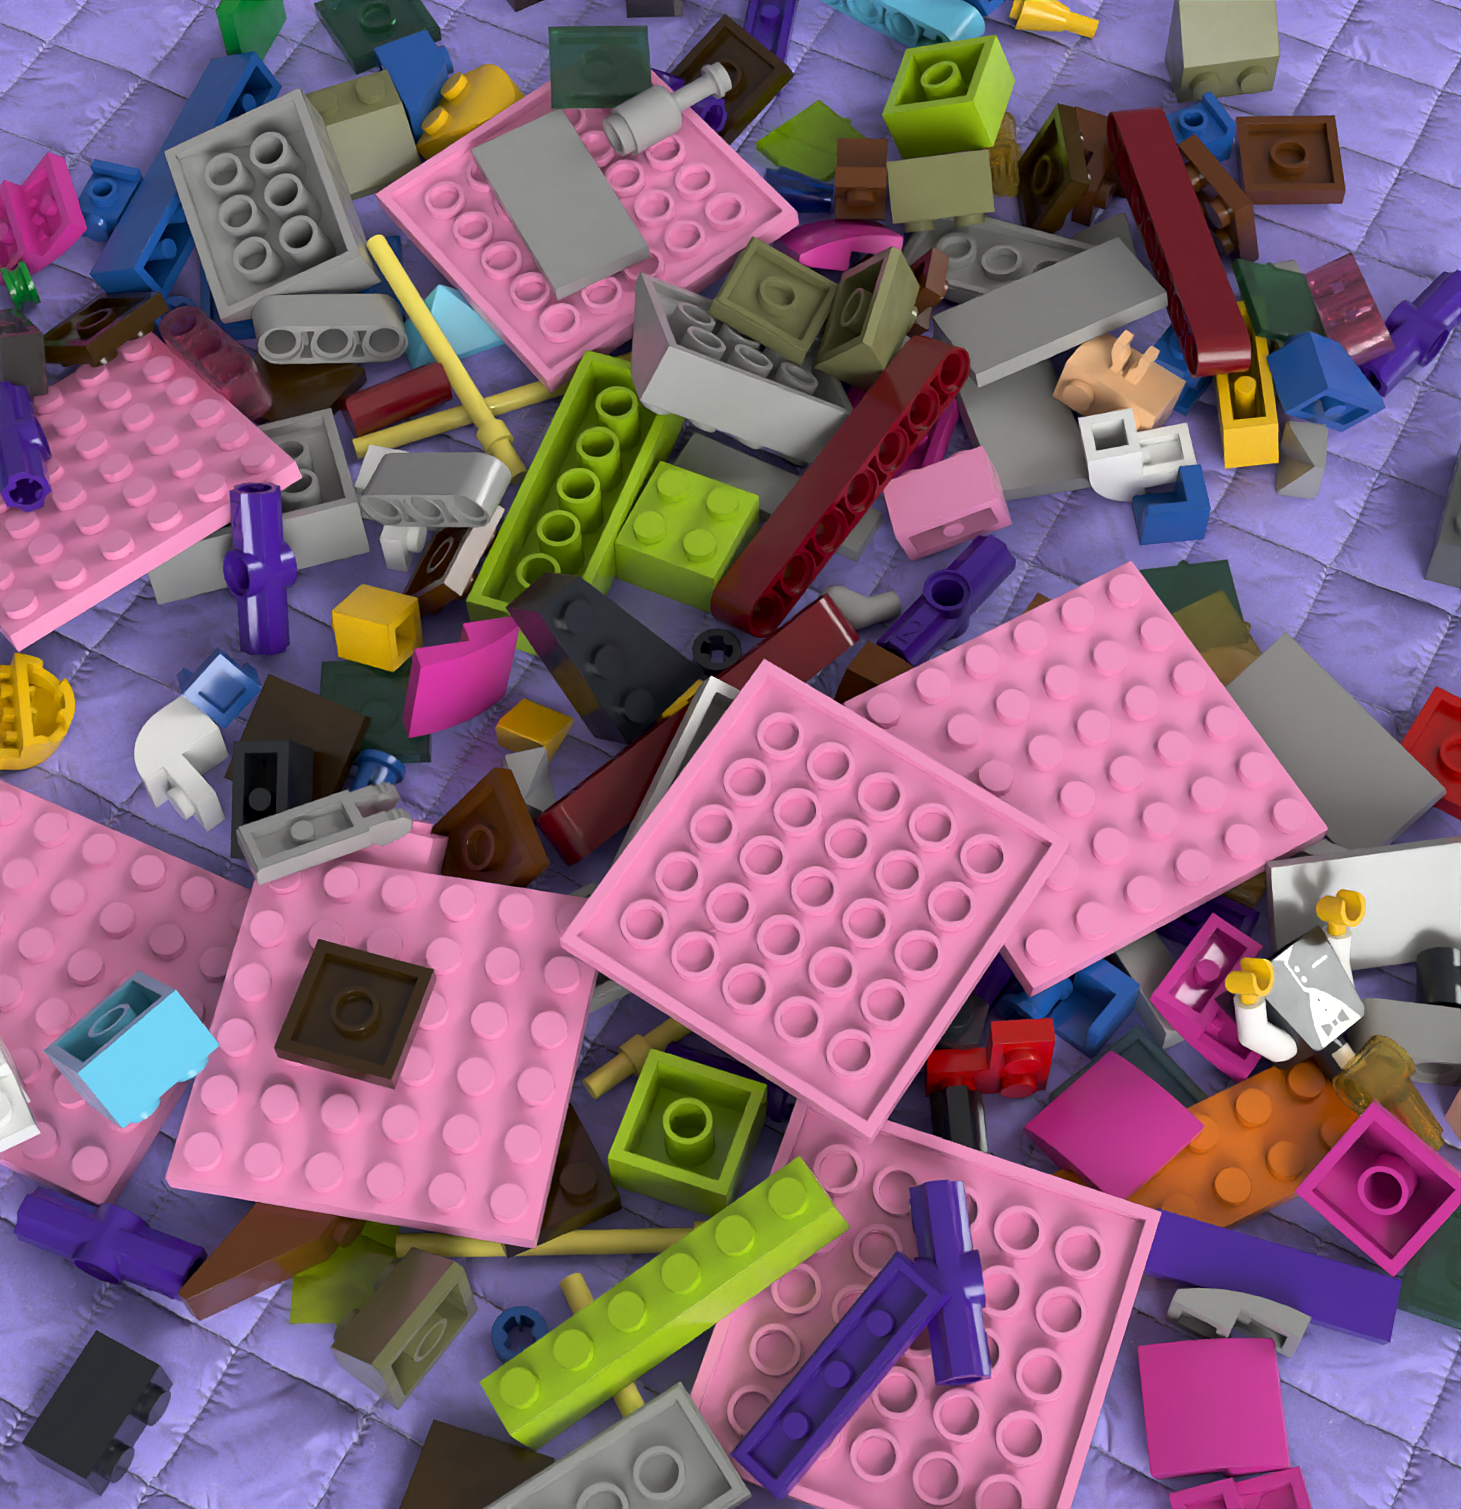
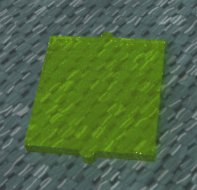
(808, 141)
(344, 1279)

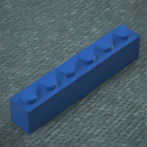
(153, 231)

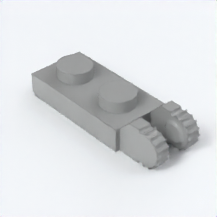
(322, 831)

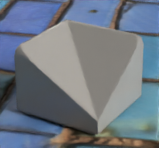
(1301, 459)
(533, 779)

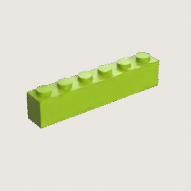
(664, 1305)

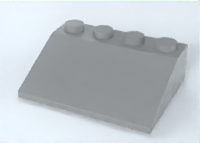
(271, 208)
(727, 380)
(317, 512)

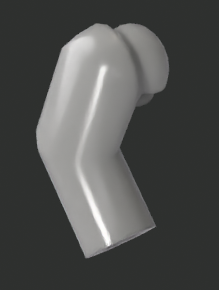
(862, 610)

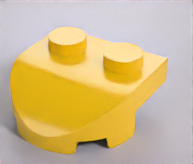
(465, 105)
(33, 712)

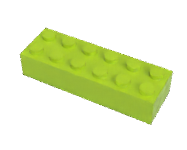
(576, 489)

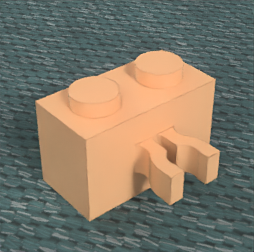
(1113, 377)

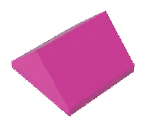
(1383, 1188)

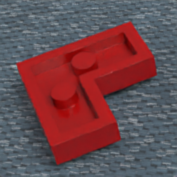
(1011, 1064)

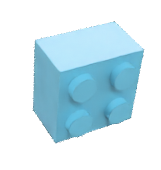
(133, 1049)

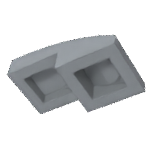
(1216, 1312)

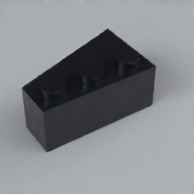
(601, 656)

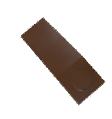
(262, 1252)

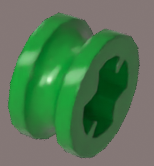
(20, 285)

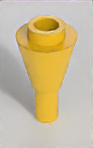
(1052, 17)

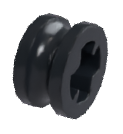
(711, 641)

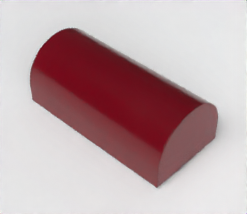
(396, 399)

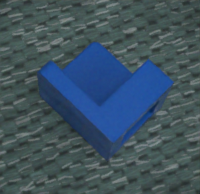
(1174, 514)
(220, 687)
(1095, 1008)

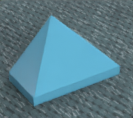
(459, 323)

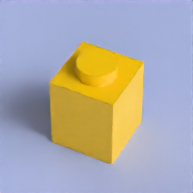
(377, 627)

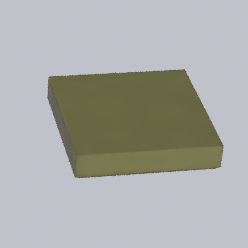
(774, 300)

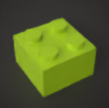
(949, 97)
(685, 535)
(688, 1134)

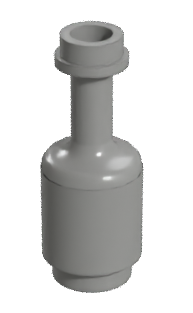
(657, 112)

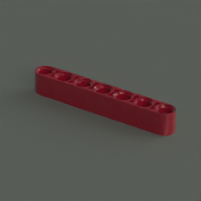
(1178, 242)
(840, 486)
(616, 789)

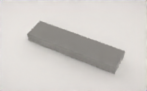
(763, 479)

